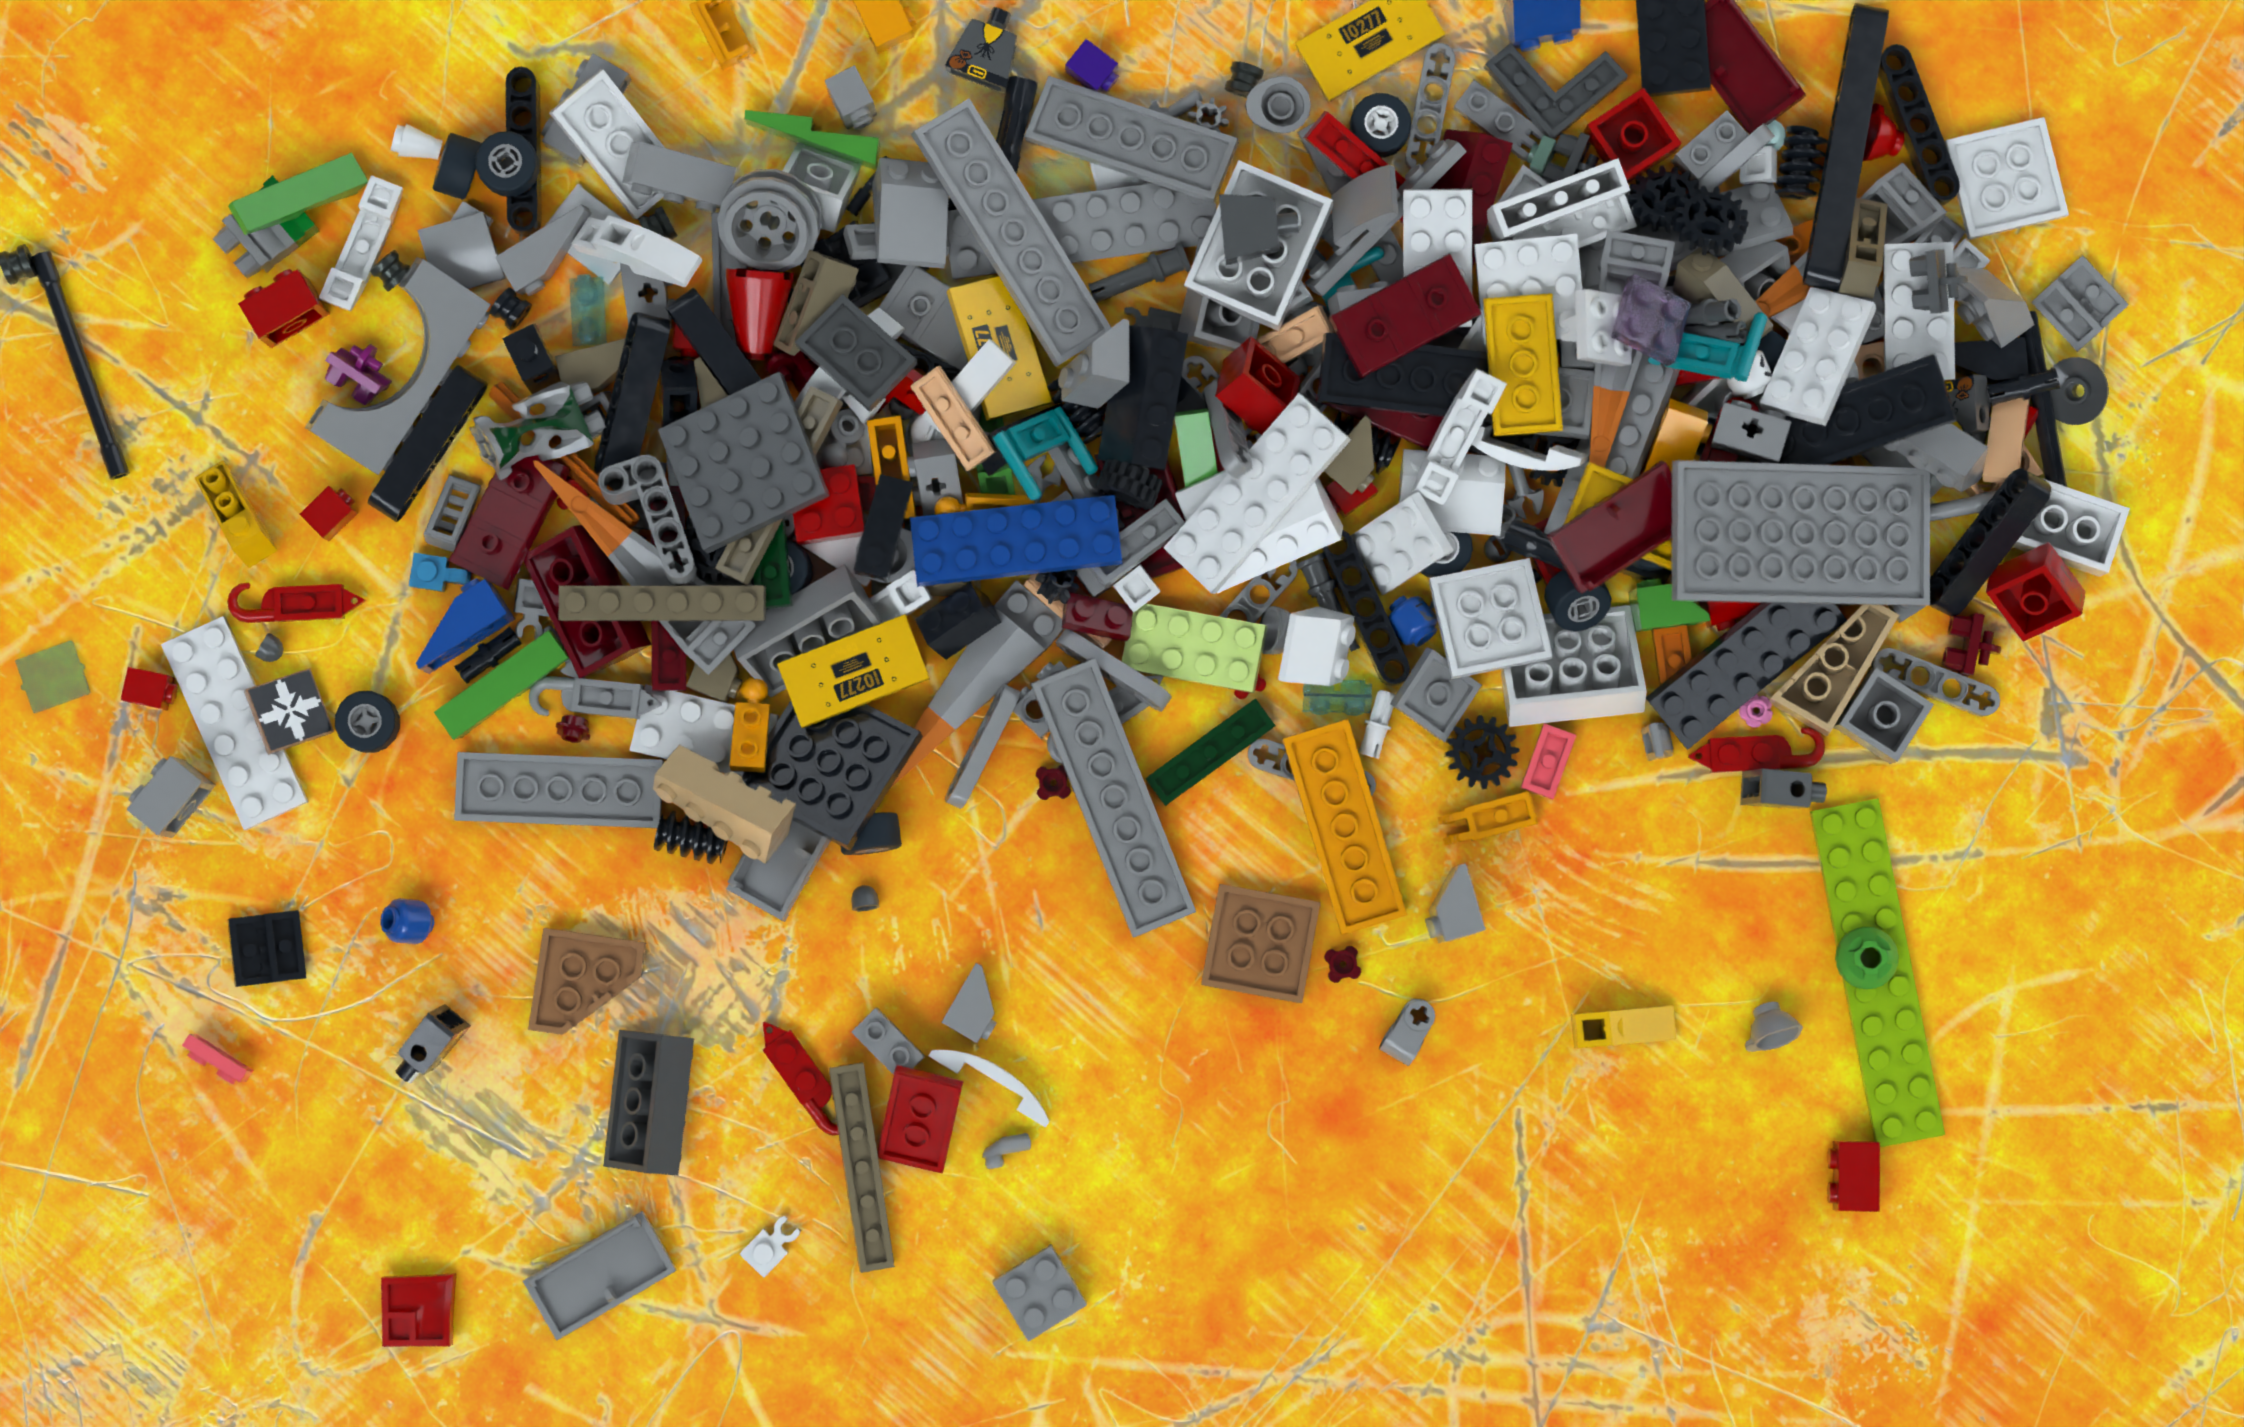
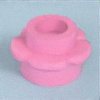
(1764, 715)

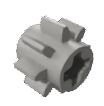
(1210, 109)

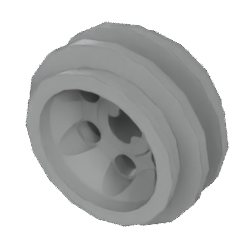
(777, 197)

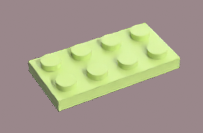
(1195, 647)

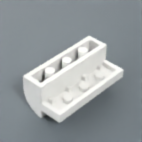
(1577, 204)

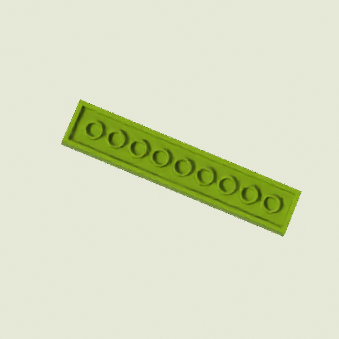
(1885, 1018)

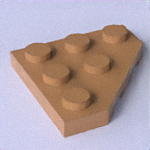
(579, 976)

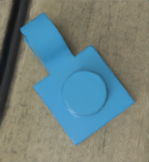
(433, 572)

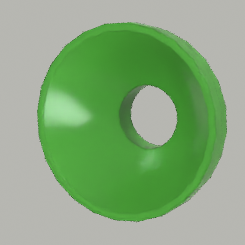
(1850, 964)

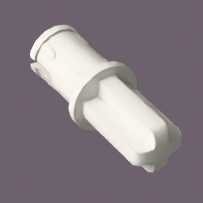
(1377, 724)

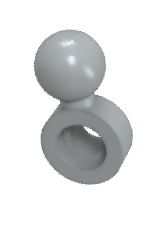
(835, 453)

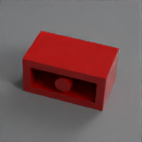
(1854, 1176)

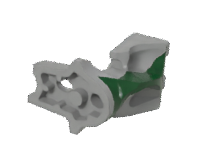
(501, 442)

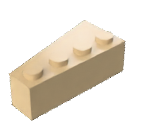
(1832, 674)
(724, 803)

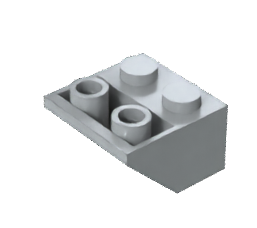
(1992, 307)

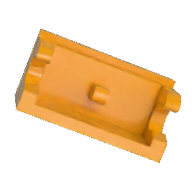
(722, 31)

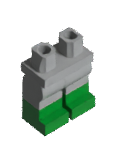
(267, 245)

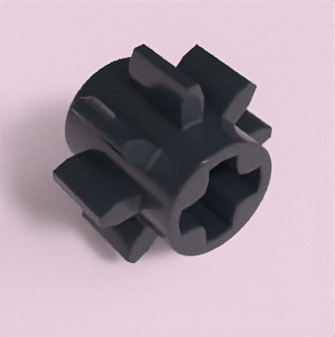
(1054, 591)

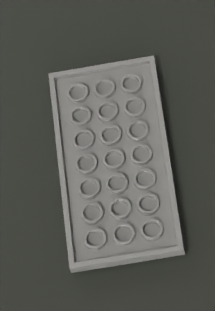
(1800, 533)

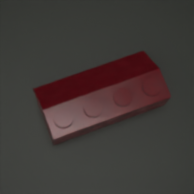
(1477, 170)
(578, 561)

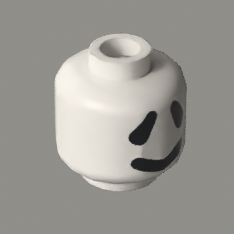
(1757, 381)

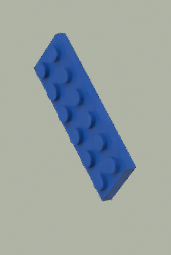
(1016, 540)

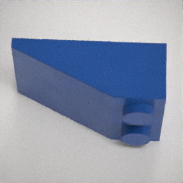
(1541, 21)
(469, 620)

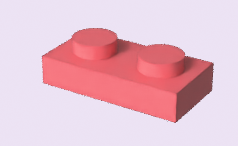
(1548, 761)
(204, 1051)

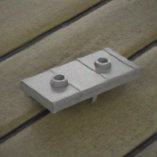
(924, 310)
(779, 881)
(599, 1275)

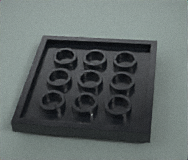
(835, 768)

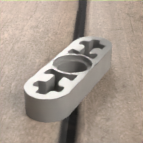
(1736, 158)

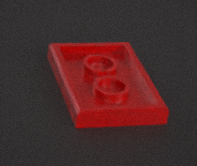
(919, 1119)

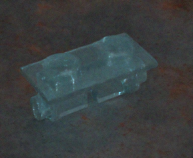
(587, 310)
(1352, 698)

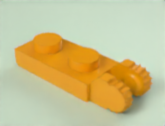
(1493, 818)

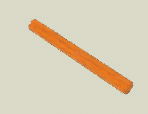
(580, 470)

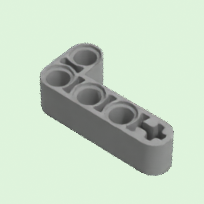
(659, 521)

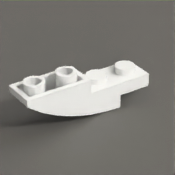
(639, 248)

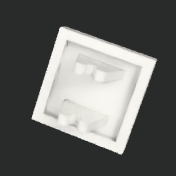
(1593, 328)

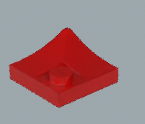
(417, 1310)

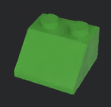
(1654, 608)

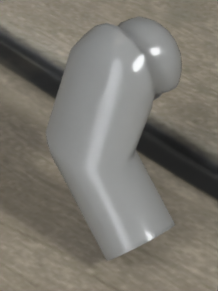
(1005, 1145)

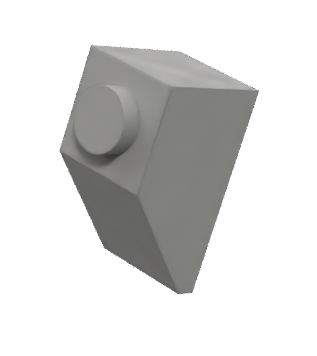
(972, 1008)

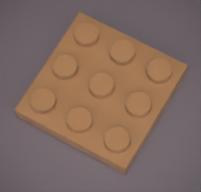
(1260, 943)

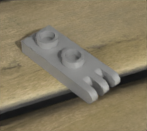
(1497, 118)

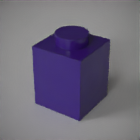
(1092, 68)

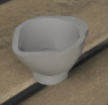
(1277, 622)
(1772, 1028)

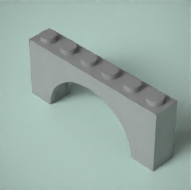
(448, 320)

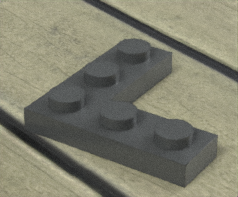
(1552, 110)

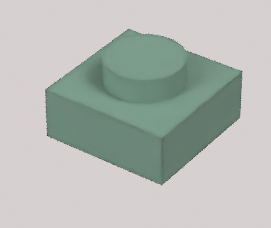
(1541, 155)

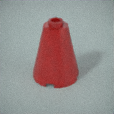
(757, 308)

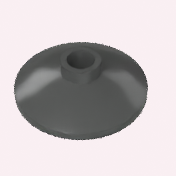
(2070, 407)

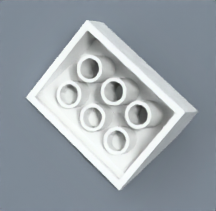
(1266, 284)
(1303, 529)
(1587, 677)

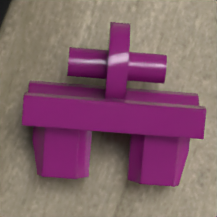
(362, 368)

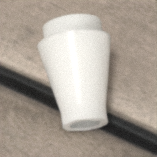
(415, 143)

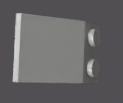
(909, 214)

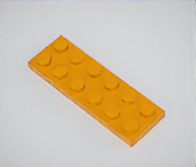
(1344, 826)

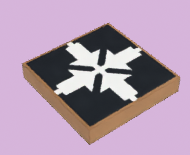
(288, 711)

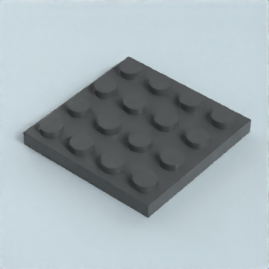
(743, 462)

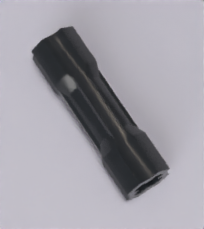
(1015, 115)
(1531, 542)

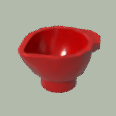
(1882, 136)

